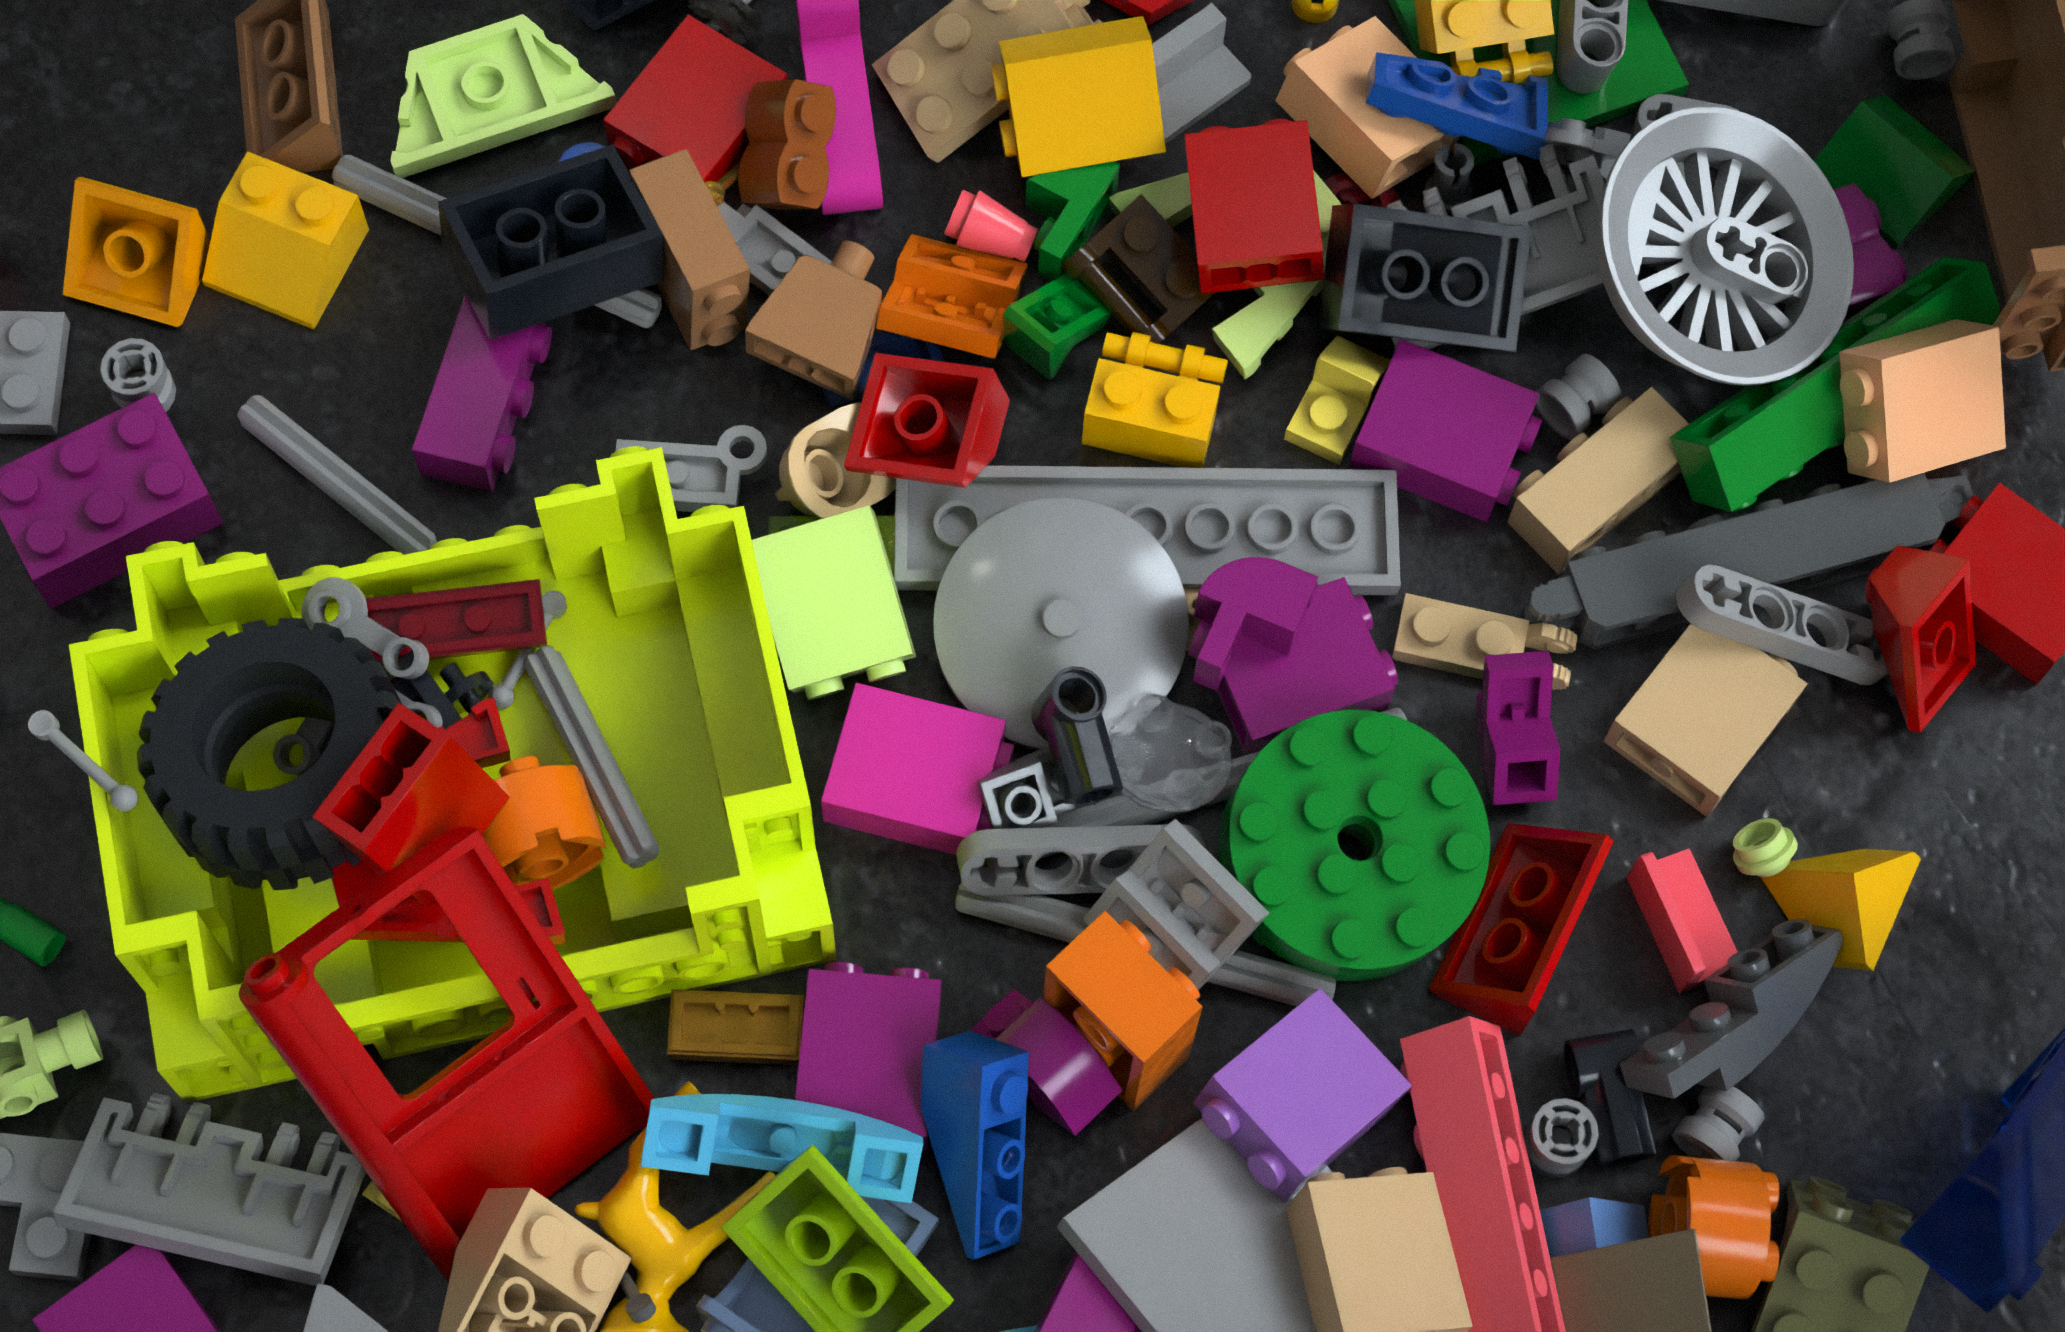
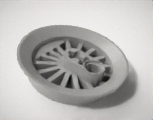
(1725, 265)

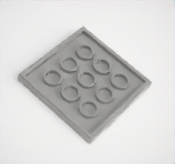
(1194, 1242)

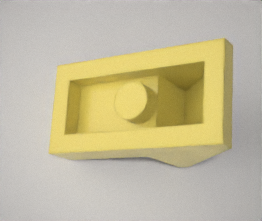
(1337, 399)

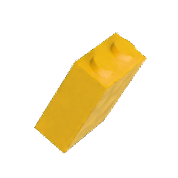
(1079, 96)

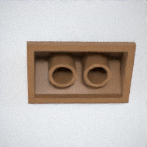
(289, 83)

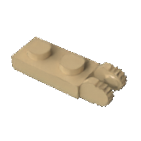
(1460, 636)

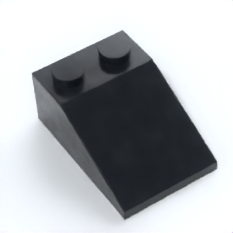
(1424, 277)

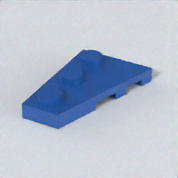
(1478, 107)

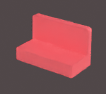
(1681, 917)

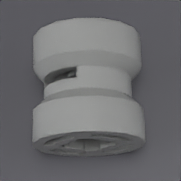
(1921, 39)
(128, 387)
(1581, 393)
(1718, 1124)
(1551, 1147)

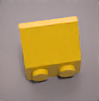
(283, 240)

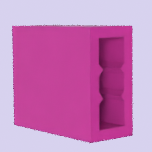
(913, 769)

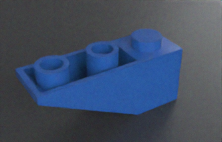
(976, 1125)

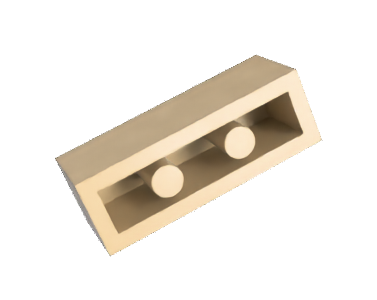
(1598, 479)

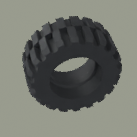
(223, 702)

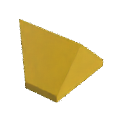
(1850, 893)

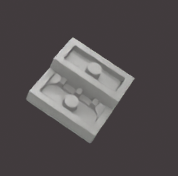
(1182, 905)

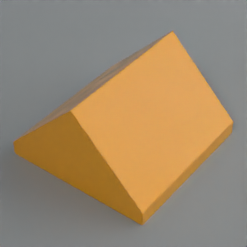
(134, 252)

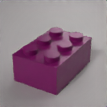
(101, 498)

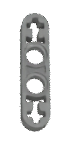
(1849, 638)
(1078, 874)

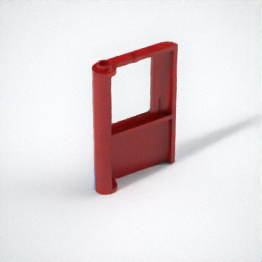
(508, 1113)

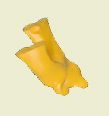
(654, 1238)

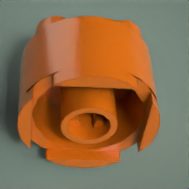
(545, 824)
(1732, 1220)

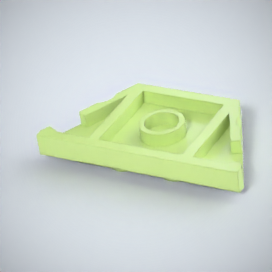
(488, 93)

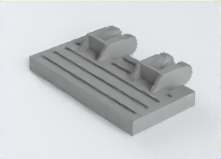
(1563, 232)
(210, 1191)

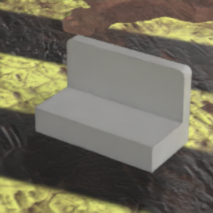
(1195, 71)

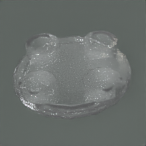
(1170, 755)

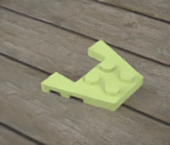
(1257, 326)

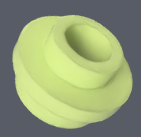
(1763, 848)

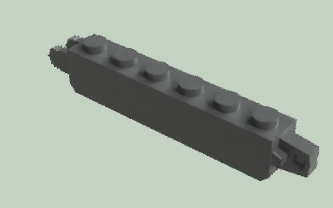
(1794, 546)

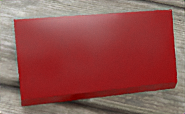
(1520, 922)

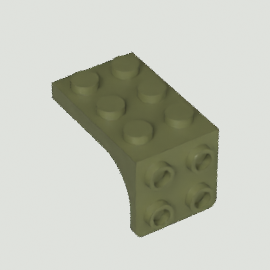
(1841, 1265)

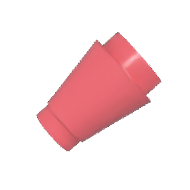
(989, 227)

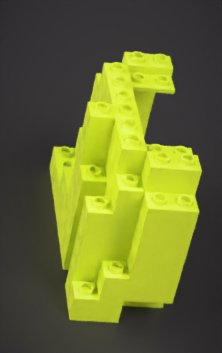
(682, 682)

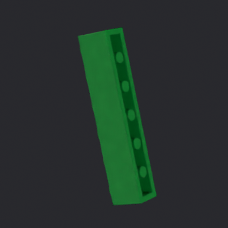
(1780, 425)

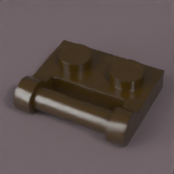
(1153, 259)

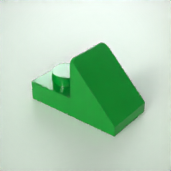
(1073, 207)
(1051, 322)

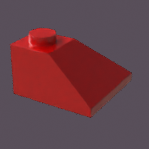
(927, 421)
(1923, 627)

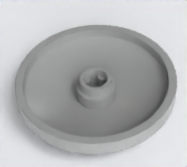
(1052, 592)

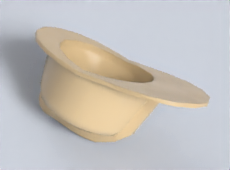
(815, 474)

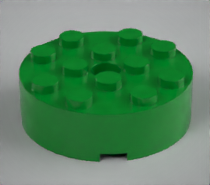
(1394, 794)

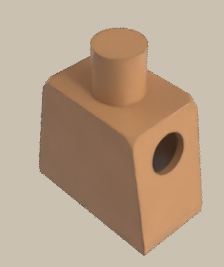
(820, 320)

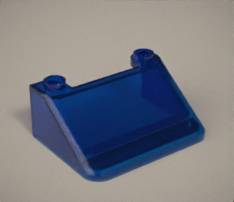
(2008, 1198)

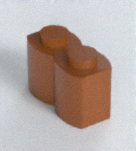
(787, 138)

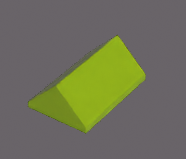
(834, 1253)

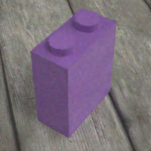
(1301, 1095)

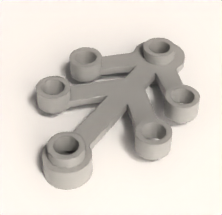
(353, 623)

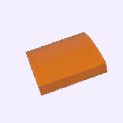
(951, 295)

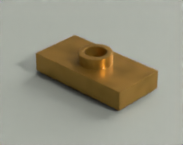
(735, 1027)

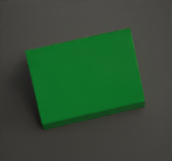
(1893, 164)

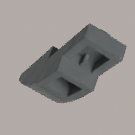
(1748, 1014)

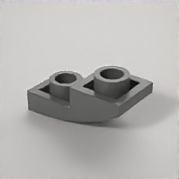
(1024, 793)

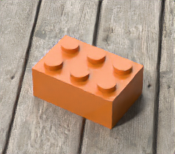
(1125, 1005)

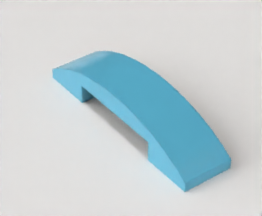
(769, 1132)

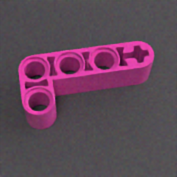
(835, 58)

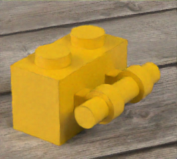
(1469, 24)
(1149, 410)

